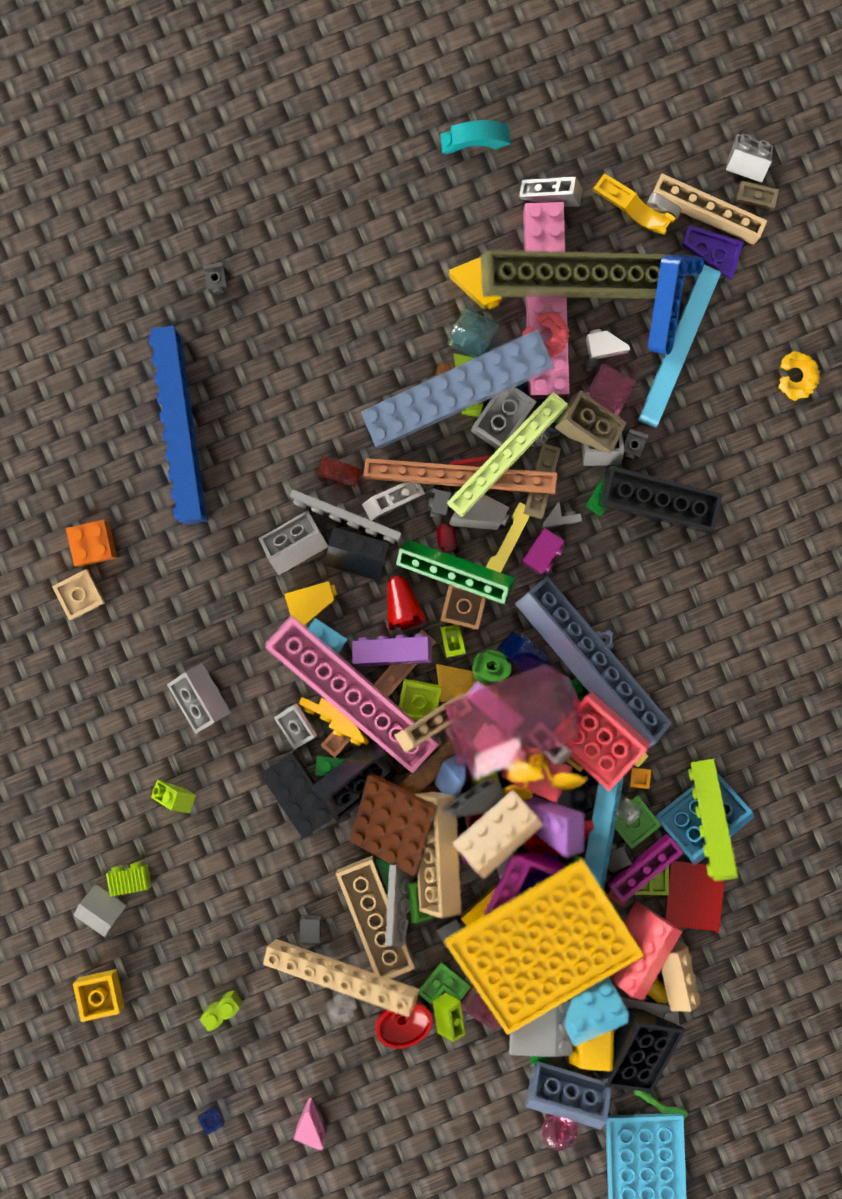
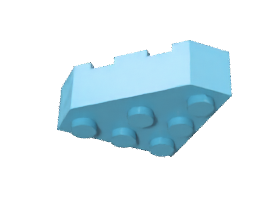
(595, 1012)

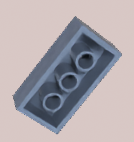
(568, 1095)

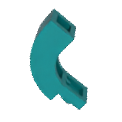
(475, 133)

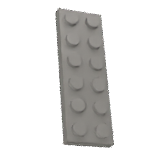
(337, 514)

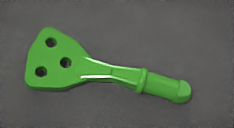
(661, 1107)

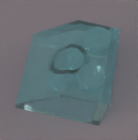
(472, 333)

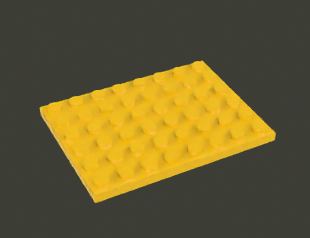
(544, 947)

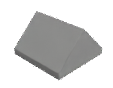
(296, 725)
(100, 910)

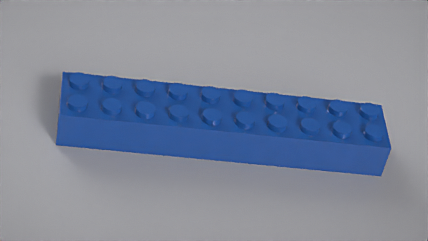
(178, 425)

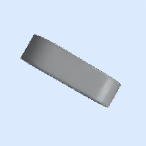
(663, 205)

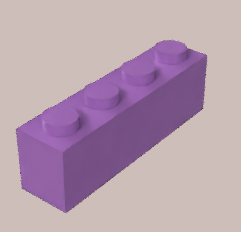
(392, 651)

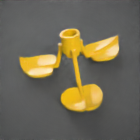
(532, 771)

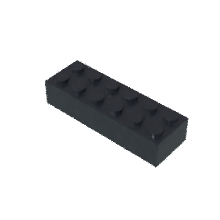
(660, 499)

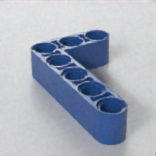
(668, 299)

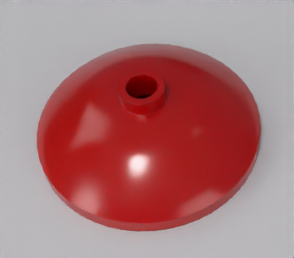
(403, 1031)

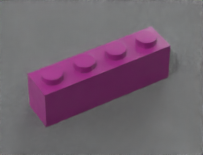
(645, 867)

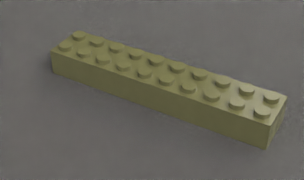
(569, 274)

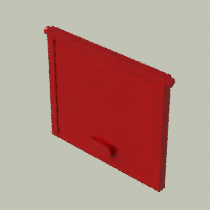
(693, 897)

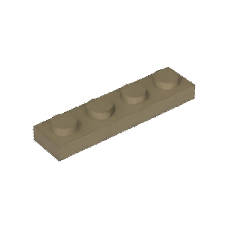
(546, 462)

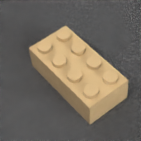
(498, 834)

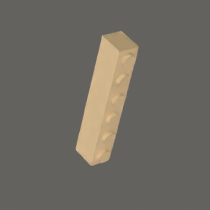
(711, 209)

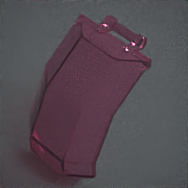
(513, 720)

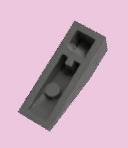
(476, 800)

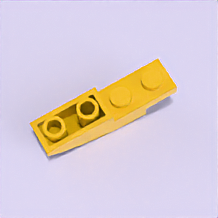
(340, 723)

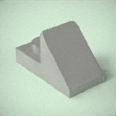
(556, 519)

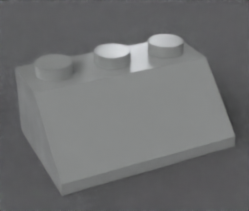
(293, 542)
(198, 698)

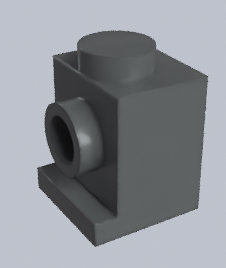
(214, 270)
(637, 437)
(439, 503)

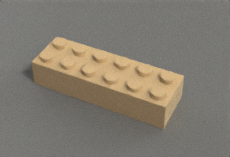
(440, 864)
(368, 905)

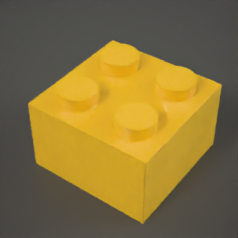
(98, 995)

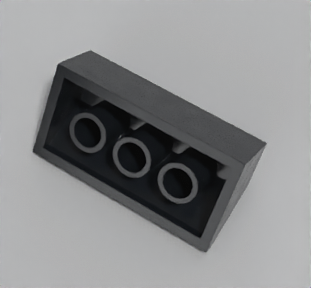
(344, 785)

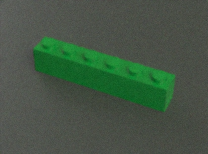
(455, 571)

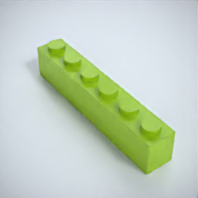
(714, 821)

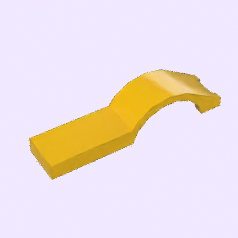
(633, 206)

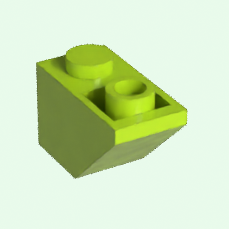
(173, 796)

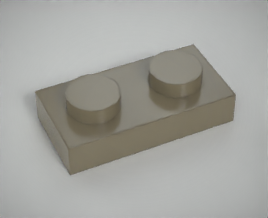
(757, 195)

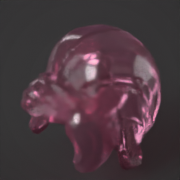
(558, 1132)

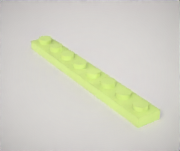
(507, 454)

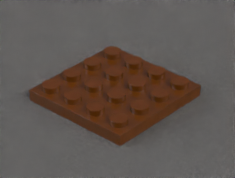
(393, 824)

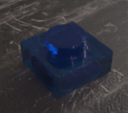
(211, 1120)

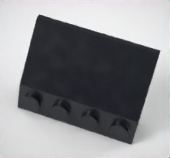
(641, 1051)

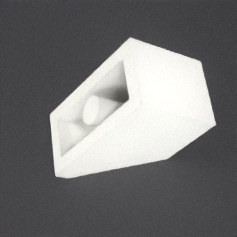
(604, 345)

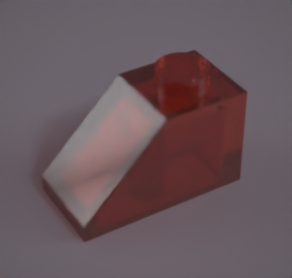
(338, 472)

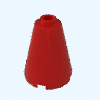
(402, 605)

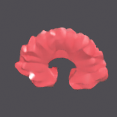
(559, 332)

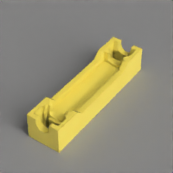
(519, 521)

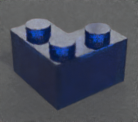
(522, 653)

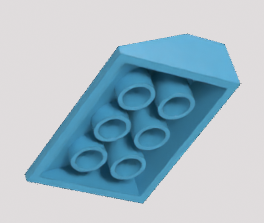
(682, 824)

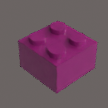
(542, 552)

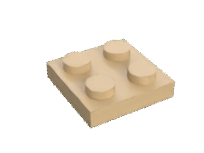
(78, 594)

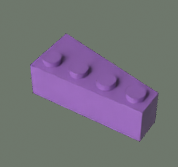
(561, 825)

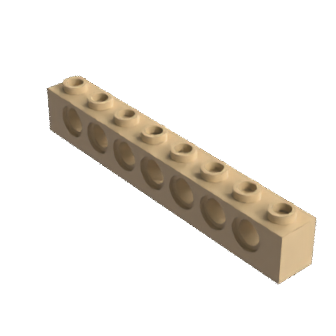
(341, 977)

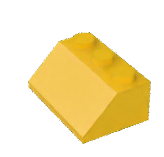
(594, 1053)

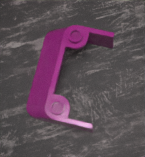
(515, 873)

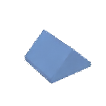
(451, 777)

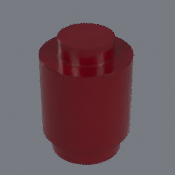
(446, 537)

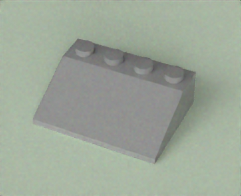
(543, 1035)

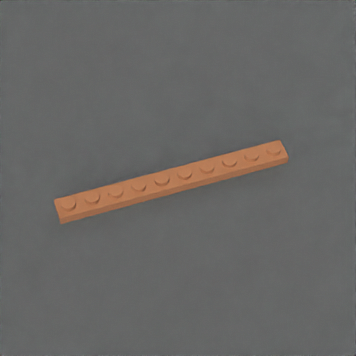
(456, 475)

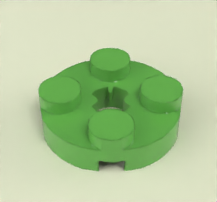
(487, 676)

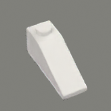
(392, 499)

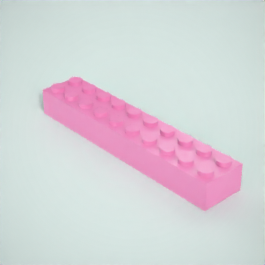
(546, 232)
(347, 690)

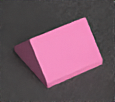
(310, 1128)

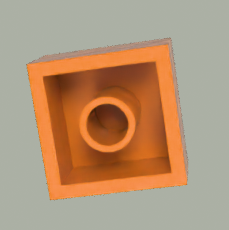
(91, 543)

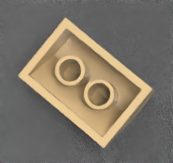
(680, 979)

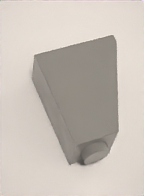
(483, 515)

